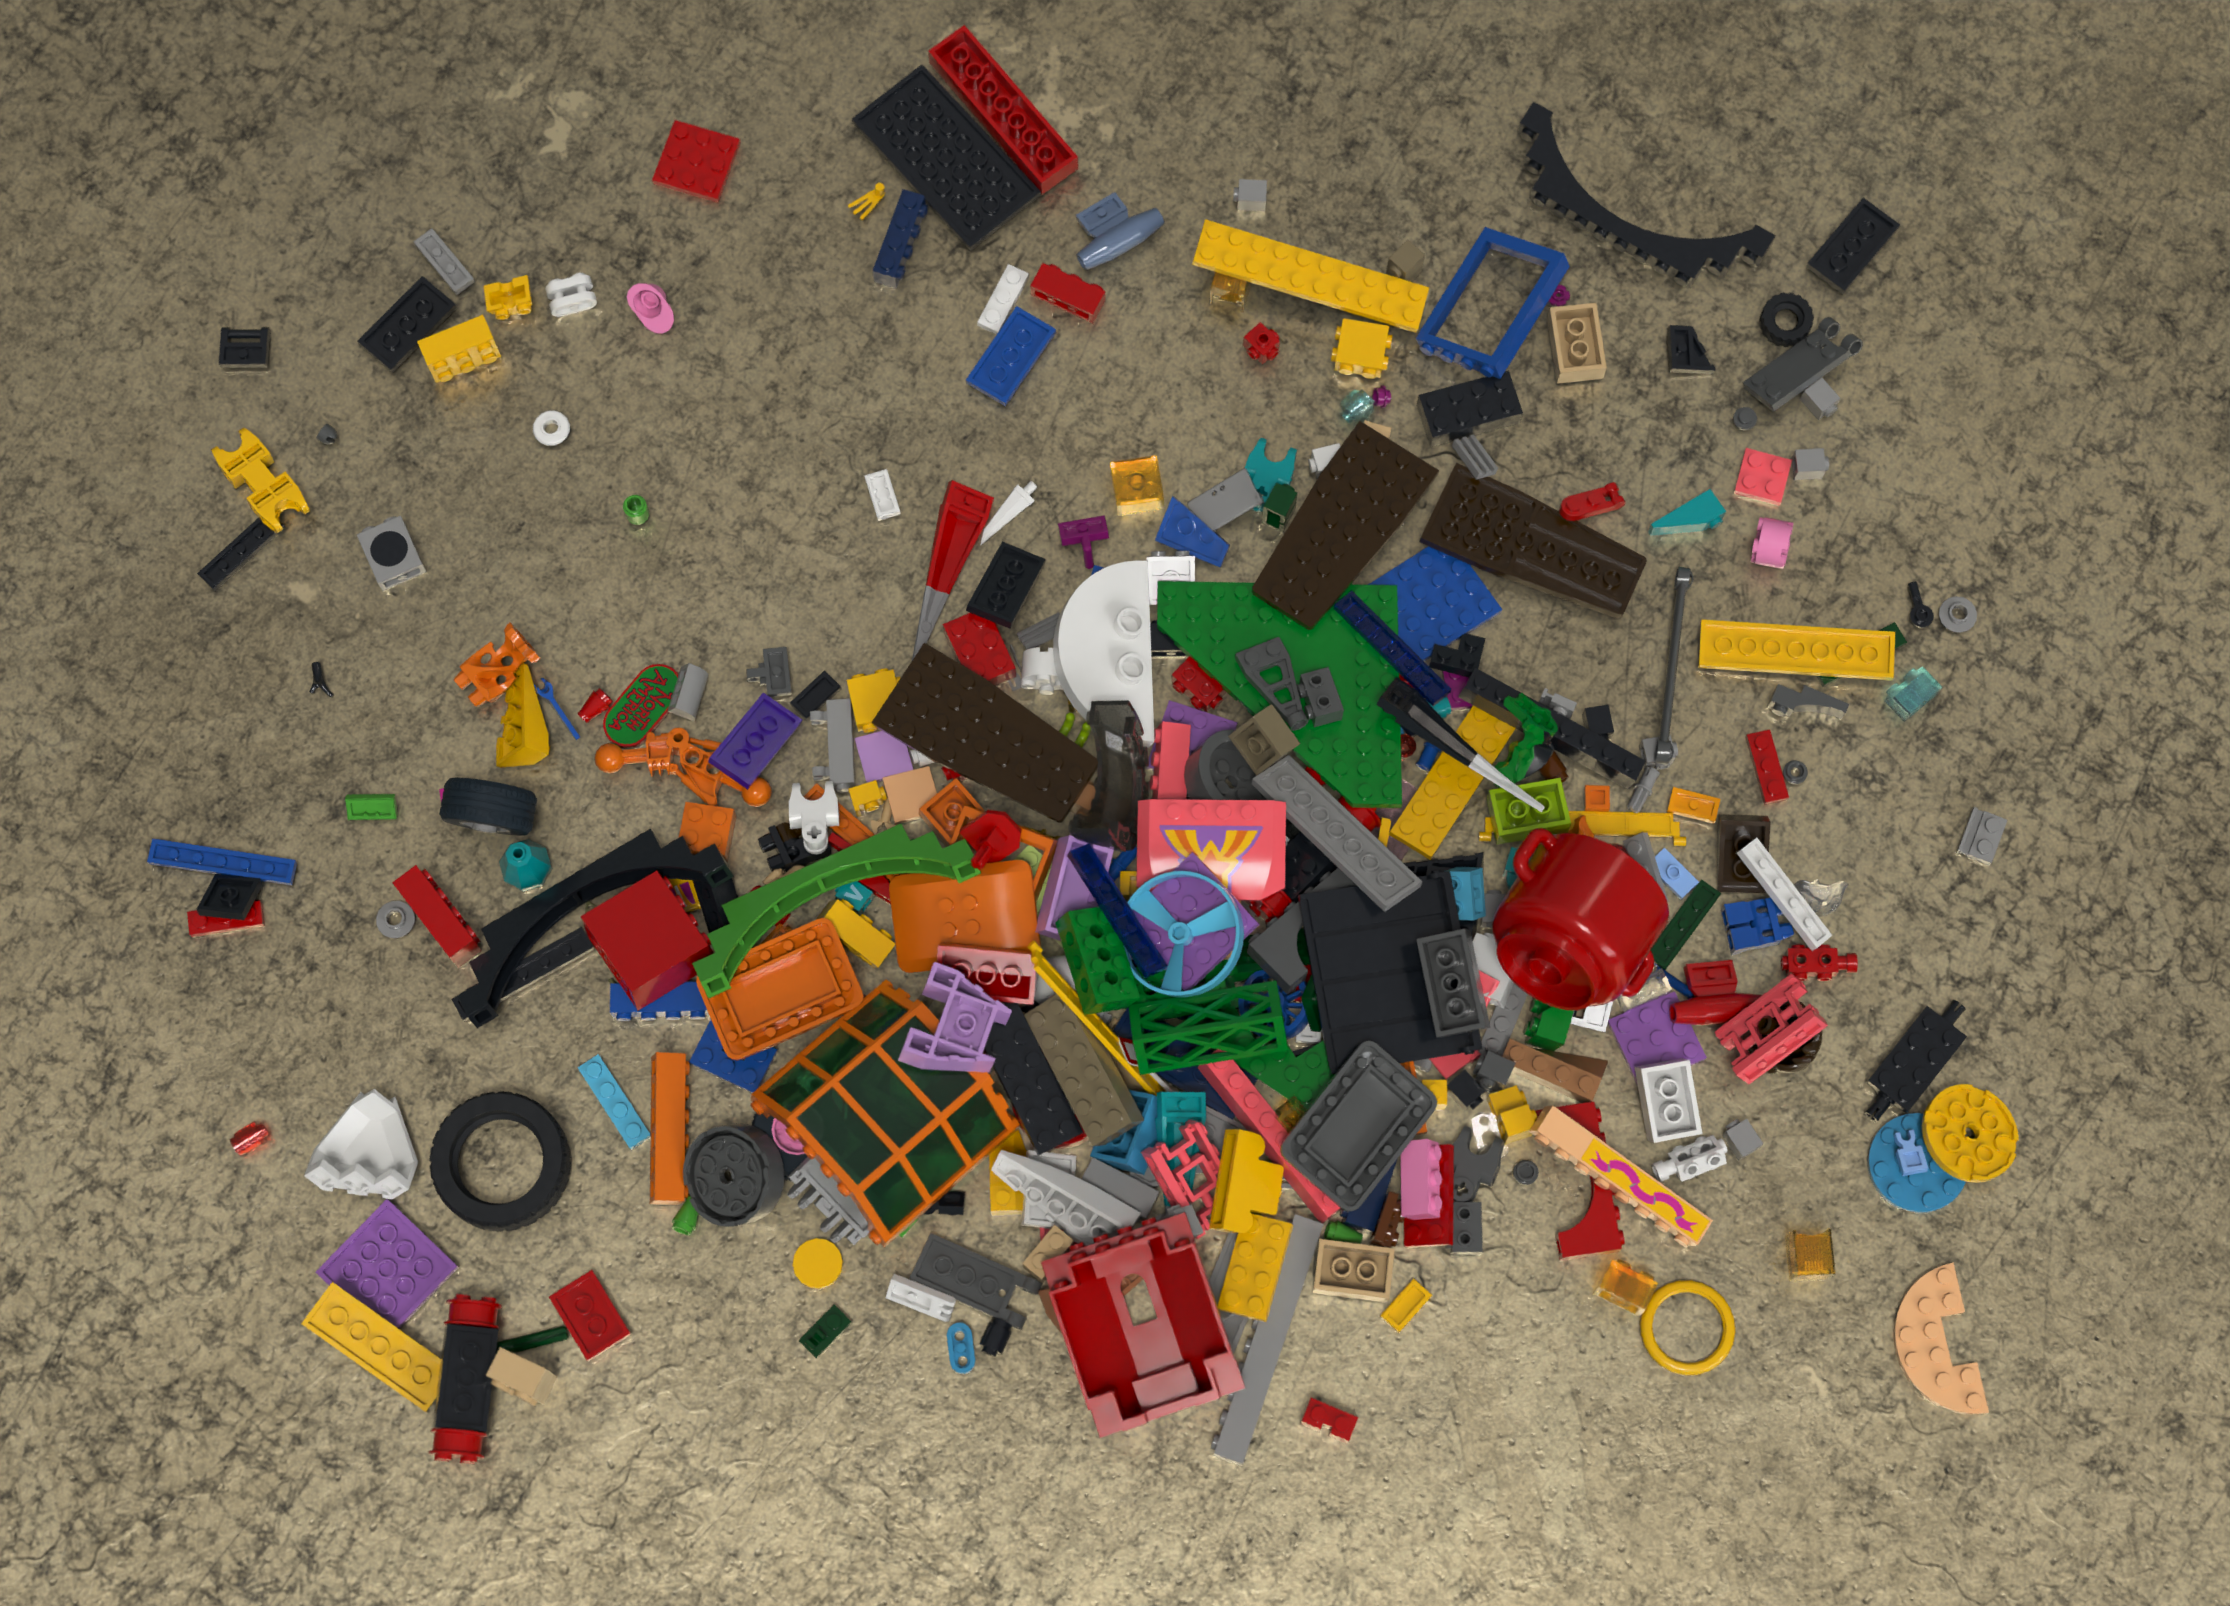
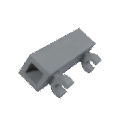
(840, 744)

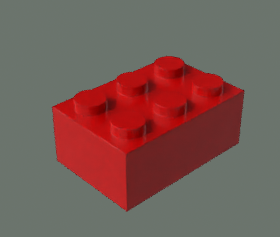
(980, 648)

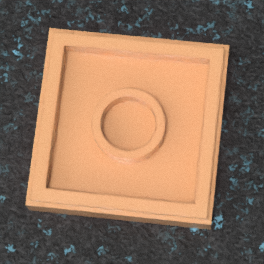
(908, 793)

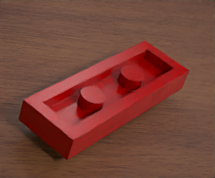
(1767, 767)
(207, 925)

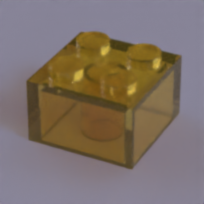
(1136, 485)
(1626, 1287)

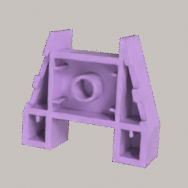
(962, 1026)

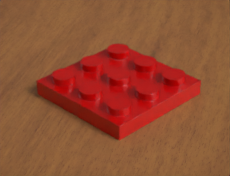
(696, 161)

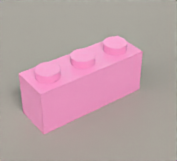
(1421, 1180)

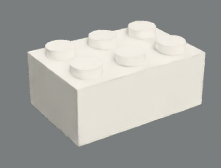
(1668, 1100)

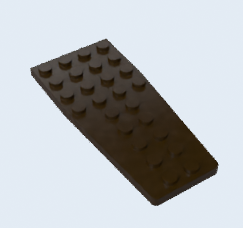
(1342, 524)
(1531, 544)
(984, 735)

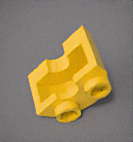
(508, 298)

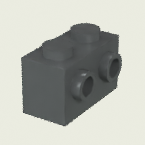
(1320, 696)
(1493, 1072)
(1467, 1229)

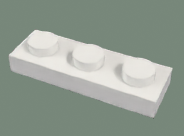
(1003, 299)

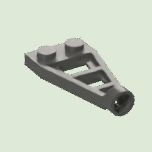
(1266, 656)

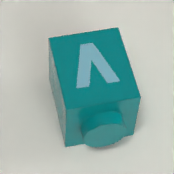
(856, 895)

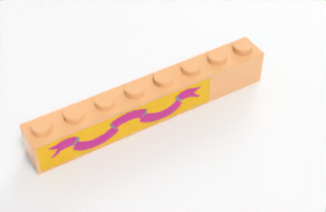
(1621, 1176)

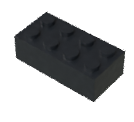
(1469, 409)

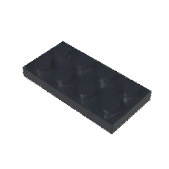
(1853, 245)
(406, 322)
(1006, 585)

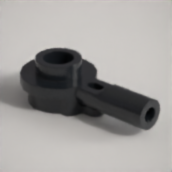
(1921, 615)

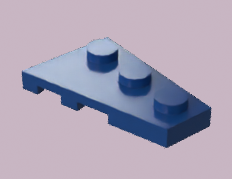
(1187, 532)

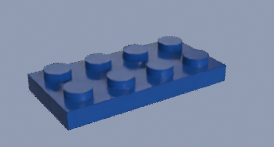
(1010, 356)

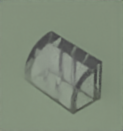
(1654, 988)

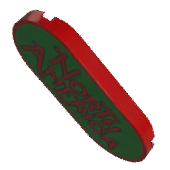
(640, 706)

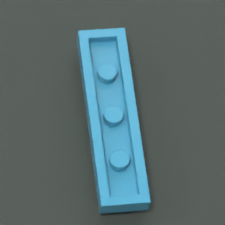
(614, 1102)

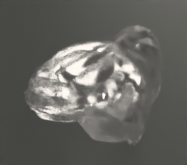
(1822, 897)

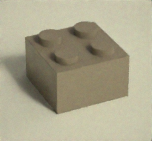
(1264, 739)

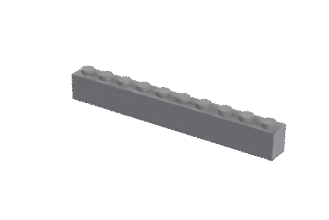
(1266, 1345)

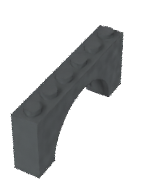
(1277, 946)

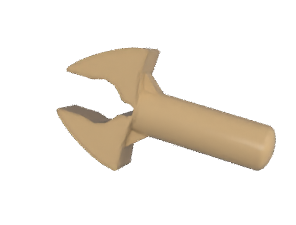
(884, 820)

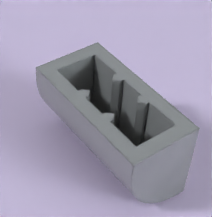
(688, 691)

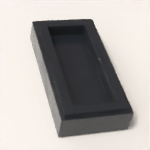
(815, 695)

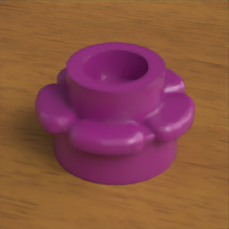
(1559, 301)
(1381, 396)

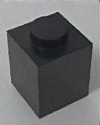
(1599, 721)
(1465, 1091)

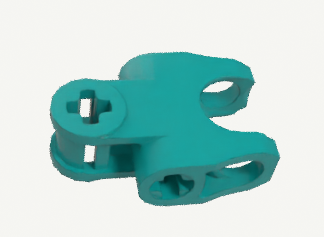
(1267, 473)

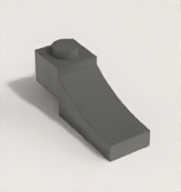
(1787, 701)

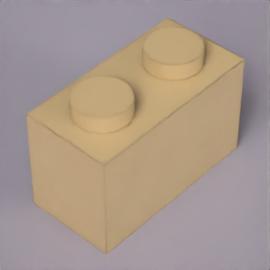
(1052, 1245)

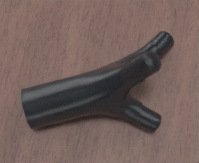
(318, 680)

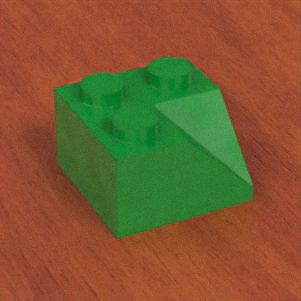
(1548, 1026)

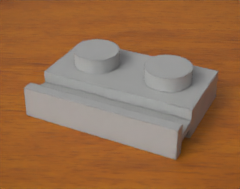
(1558, 703)
(1981, 836)

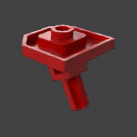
(992, 836)

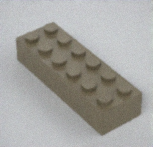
(1084, 1072)

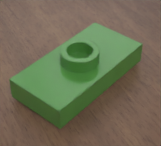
(371, 806)

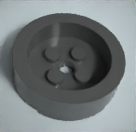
(1212, 764)
(754, 1168)

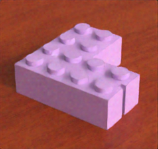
(1065, 888)

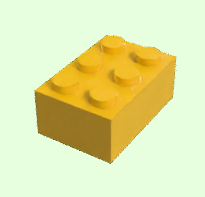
(459, 349)

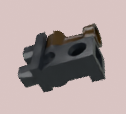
(788, 847)

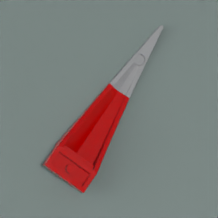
(957, 530)

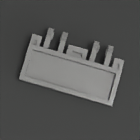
(830, 1202)

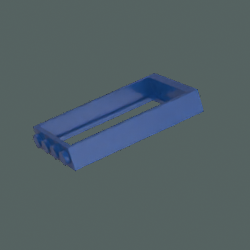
(1494, 365)

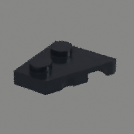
(1686, 351)

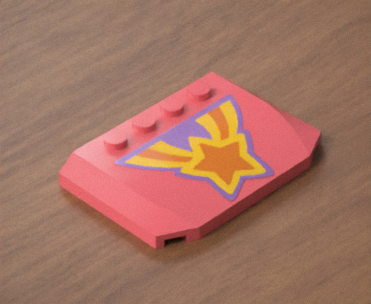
(1234, 838)

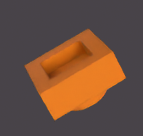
(1596, 798)

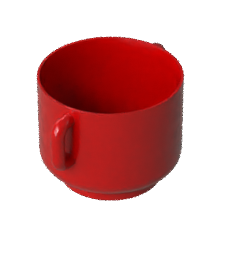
(1578, 921)

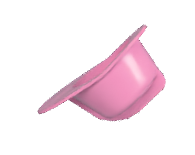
(651, 307)

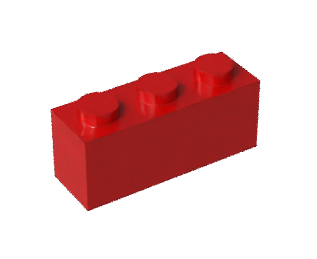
(1068, 292)

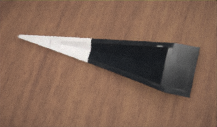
(1421, 719)

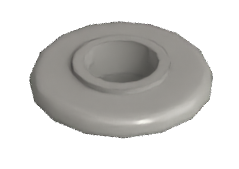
(1950, 621)
(400, 929)

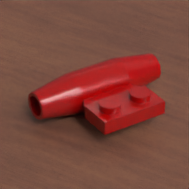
(1714, 995)

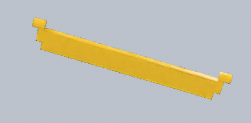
(1618, 824)
(1092, 1021)

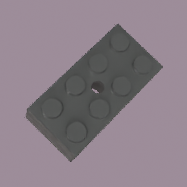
(1443, 960)

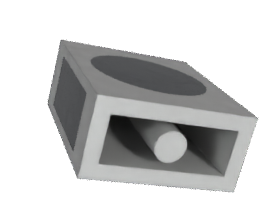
(391, 552)

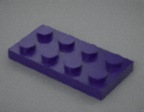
(755, 741)

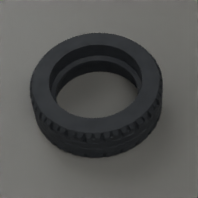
(469, 1117)

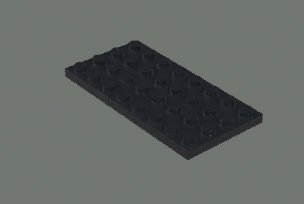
(946, 157)

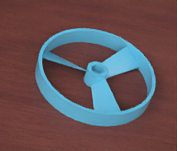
(1182, 934)

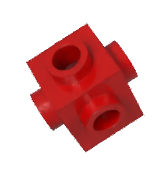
(1261, 343)

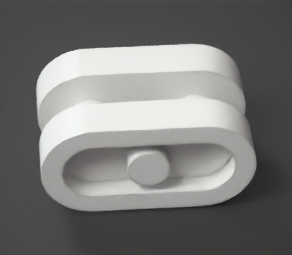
(570, 295)

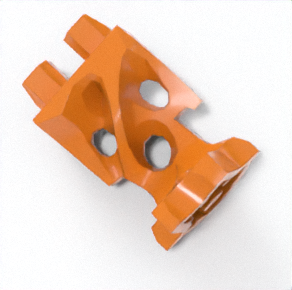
(485, 675)

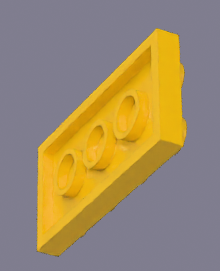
(1255, 1268)

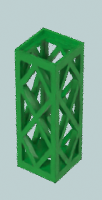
(1188, 1031)

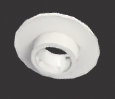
(544, 420)

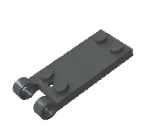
(1802, 365)
(971, 1279)

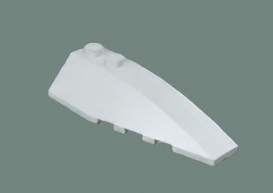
(1064, 1198)

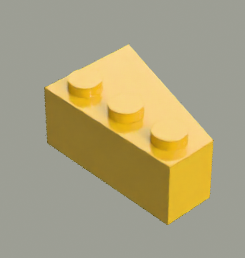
(858, 933)

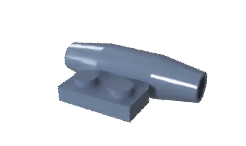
(1113, 230)

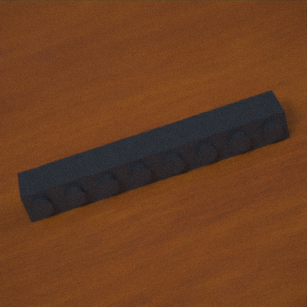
(1570, 739)

